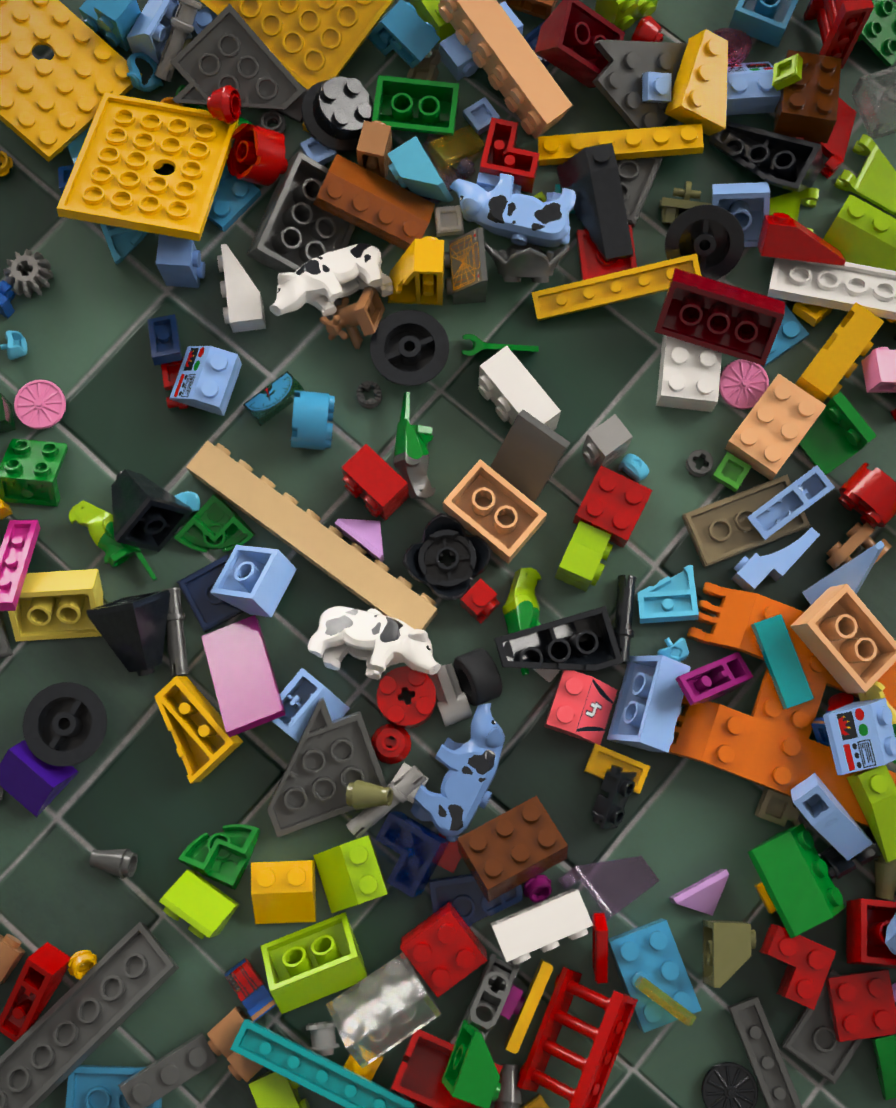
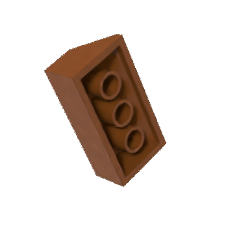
(374, 203)

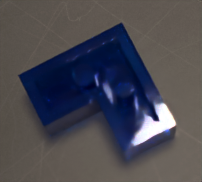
(418, 850)

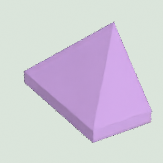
(364, 533)
(704, 894)

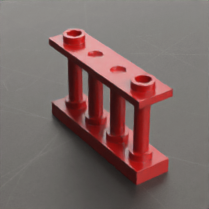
(839, 24)
(606, 1041)

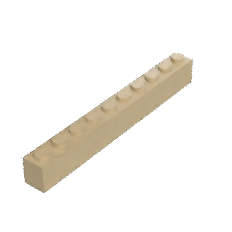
(310, 538)

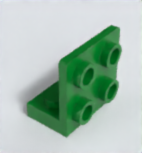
(880, 31)
(836, 435)
(31, 472)

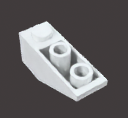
(244, 300)

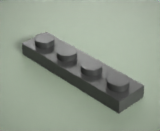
(764, 1054)

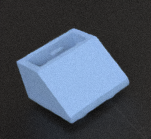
(152, 28)
(300, 700)

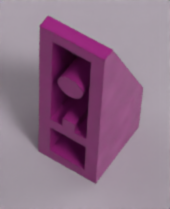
(714, 679)

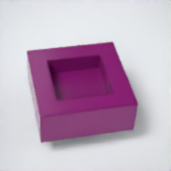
(513, 1002)

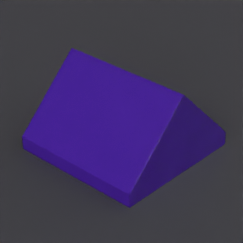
(32, 780)

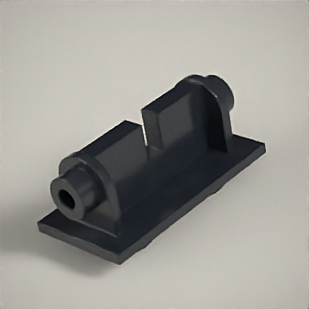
(610, 810)
(839, 866)

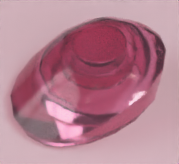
(738, 44)

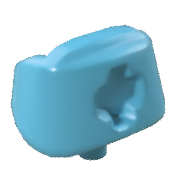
(15, 346)
(634, 467)
(190, 499)
(676, 651)

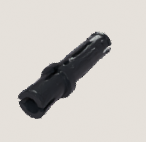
(624, 615)

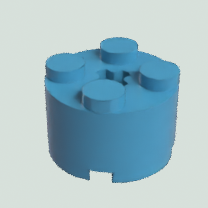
(310, 420)

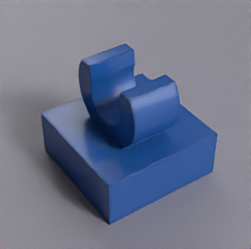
(6, 296)

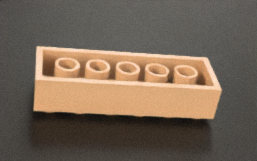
(508, 62)

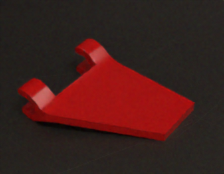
(838, 142)

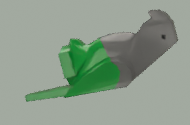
(412, 453)

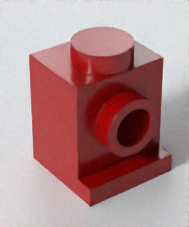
(480, 601)

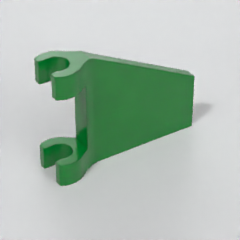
(479, 345)

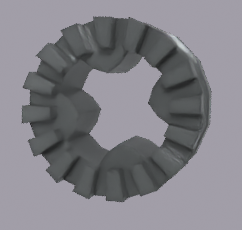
(367, 386)
(708, 460)

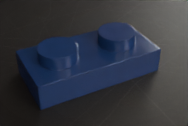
(164, 339)

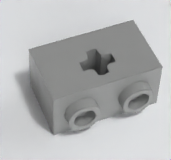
(606, 443)

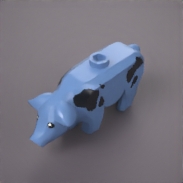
(467, 780)

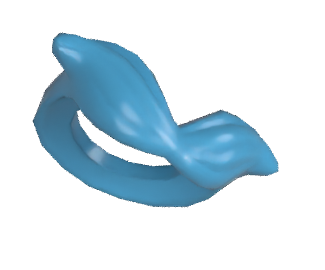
(135, 76)

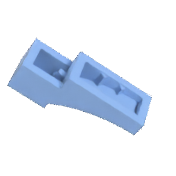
(790, 502)
(753, 570)

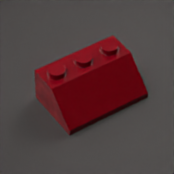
(570, 37)

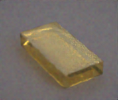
(455, 148)
(665, 1001)

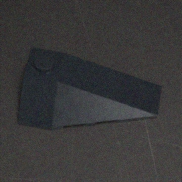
(770, 155)
(599, 199)
(570, 643)

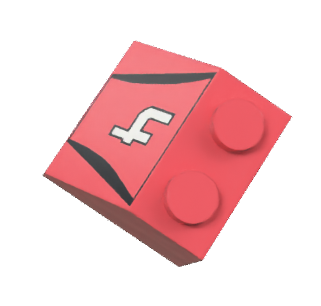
(581, 706)

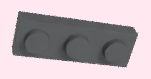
(168, 1072)

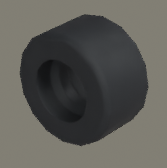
(478, 676)

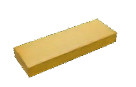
(529, 1007)

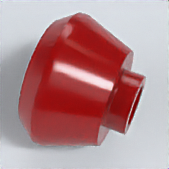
(648, 31)
(225, 104)
(400, 746)

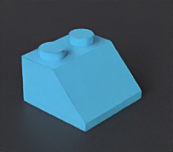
(417, 172)

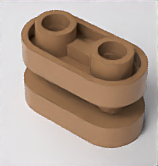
(858, 536)

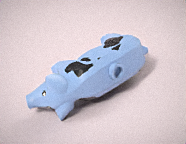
(517, 215)

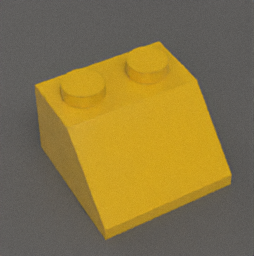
(283, 891)

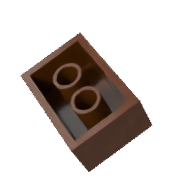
(811, 104)
(512, 848)

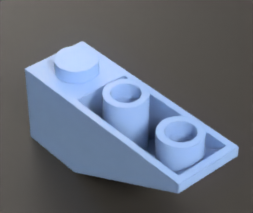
(829, 817)

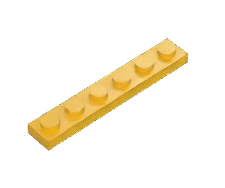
(626, 143)
(610, 287)

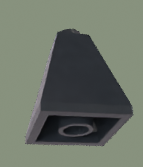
(145, 512)
(135, 629)

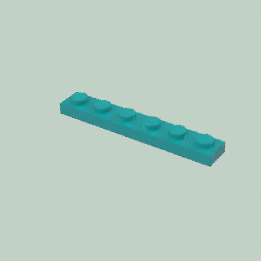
(312, 1070)

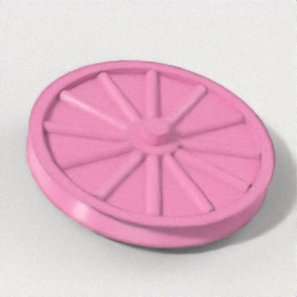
(743, 384)
(40, 404)

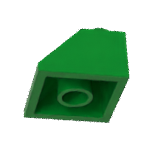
(471, 1069)

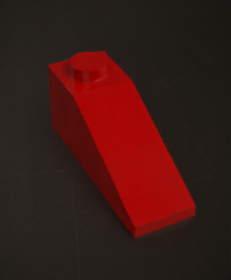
(789, 239)
(33, 990)

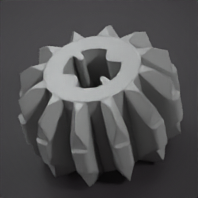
(36, 279)

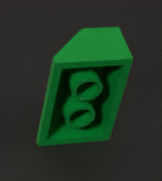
(416, 105)
(796, 880)

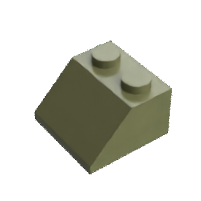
(725, 949)

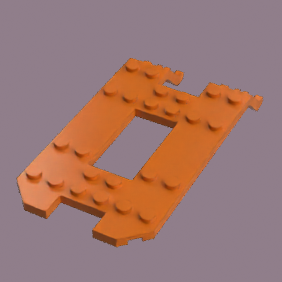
(773, 742)

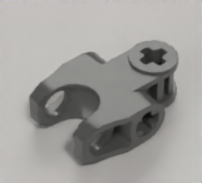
(490, 995)

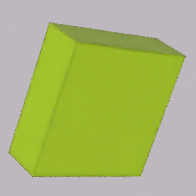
(787, 72)

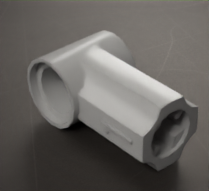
(451, 701)

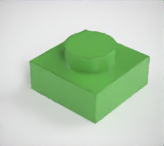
(731, 472)

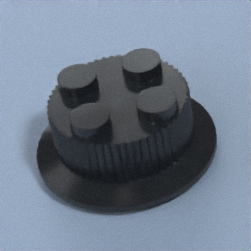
(336, 112)
(709, 233)
(409, 348)
(65, 724)

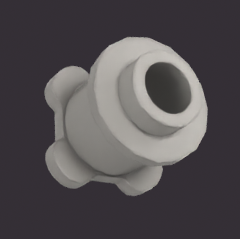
(323, 1037)

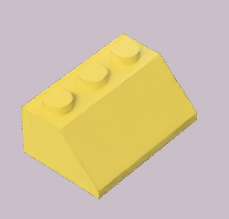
(56, 605)

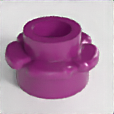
(538, 888)

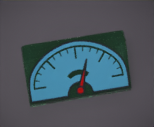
(273, 398)

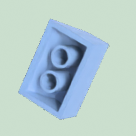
(648, 703)

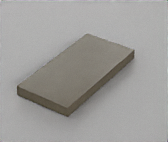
(723, 526)

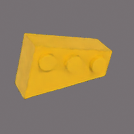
(702, 84)
(419, 273)
(839, 353)
(195, 728)

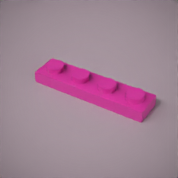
(15, 560)

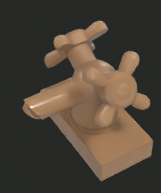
(365, 312)

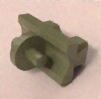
(671, 207)

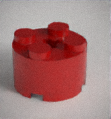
(257, 155)
(870, 495)
(421, 705)

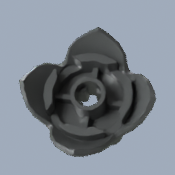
(526, 262)

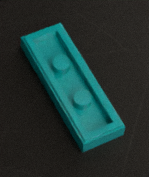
(782, 661)

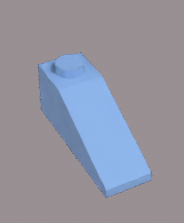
(850, 573)

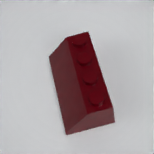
(720, 317)

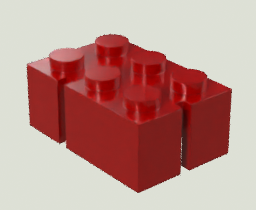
(422, 1074)

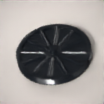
(729, 1087)

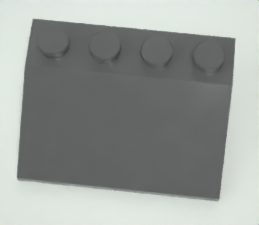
(294, 227)

